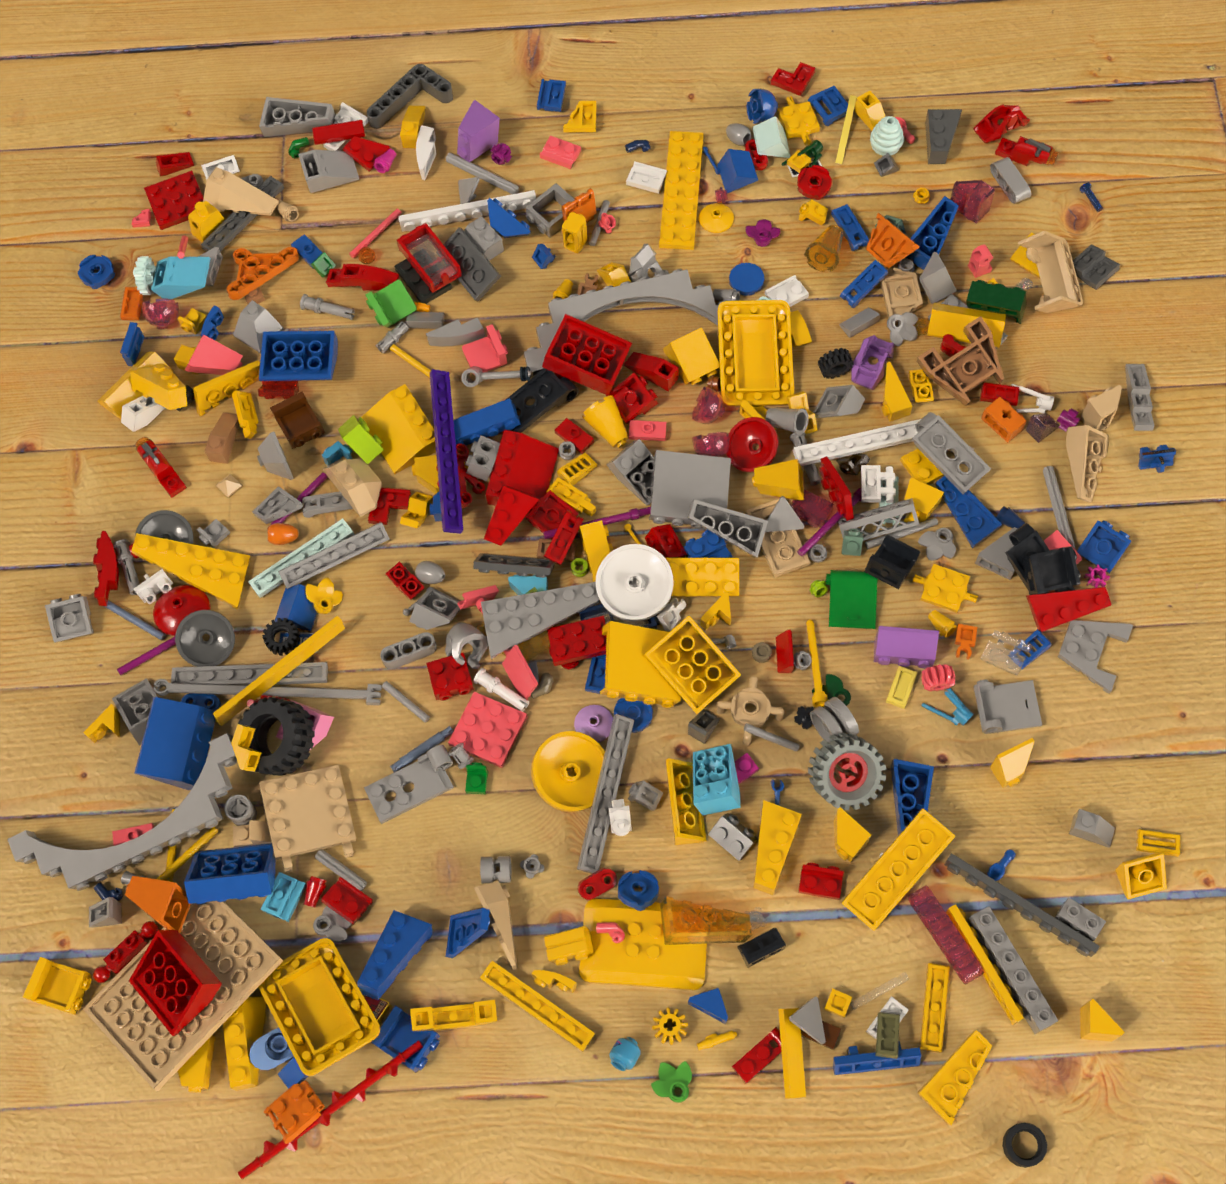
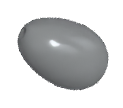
(738, 134)
(429, 572)

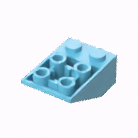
(180, 276)
(715, 780)

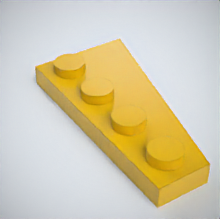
(215, 390)
(955, 1077)

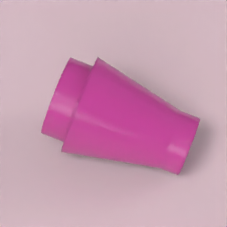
(384, 162)

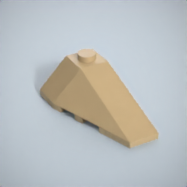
(232, 193)
(1085, 450)
(495, 898)

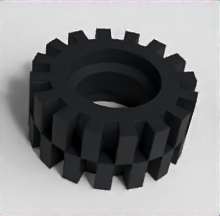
(835, 363)
(288, 644)

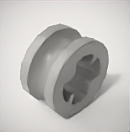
(567, 456)

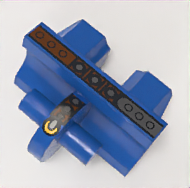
(1156, 459)

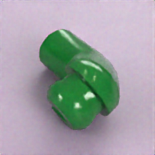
(296, 145)

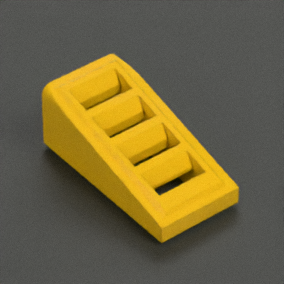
(562, 472)

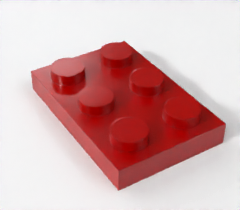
(837, 489)
(577, 640)

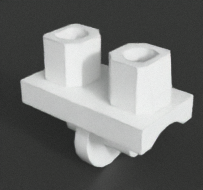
(152, 586)
(620, 818)

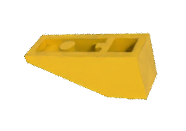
(411, 125)
(895, 400)

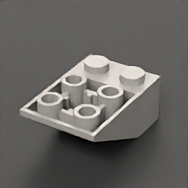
(327, 169)
(635, 470)

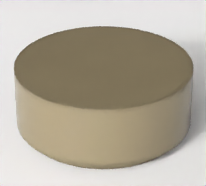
(761, 652)

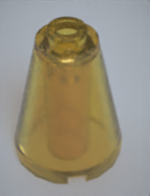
(825, 249)

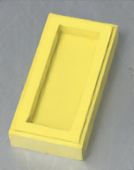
(901, 687)

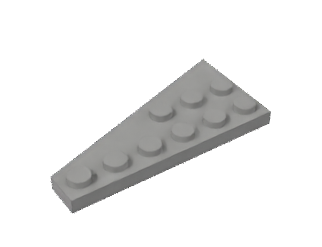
(527, 615)

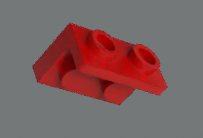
(665, 541)
(821, 881)

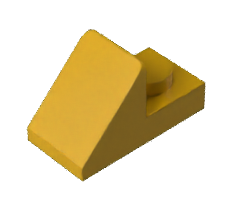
(719, 609)
(107, 720)

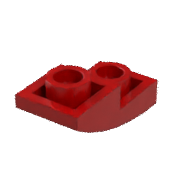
(404, 581)

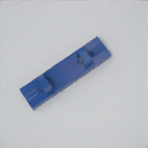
(868, 1062)

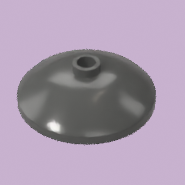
(166, 525)
(199, 651)

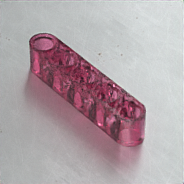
(945, 934)

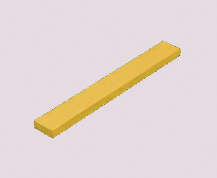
(279, 670)

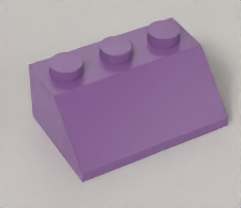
(905, 646)

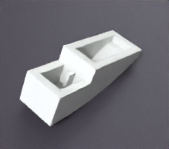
(425, 150)

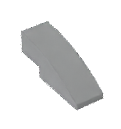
(456, 334)

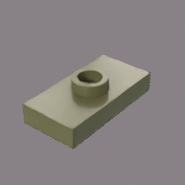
(887, 1035)

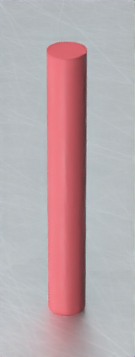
(182, 248)

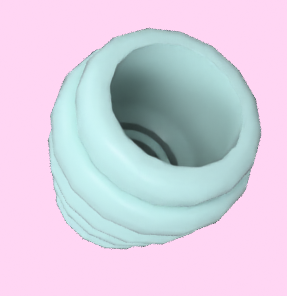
(887, 136)

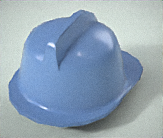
(270, 1050)

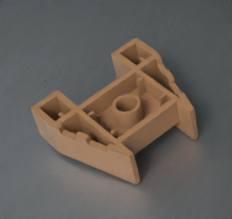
(966, 367)

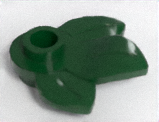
(834, 688)

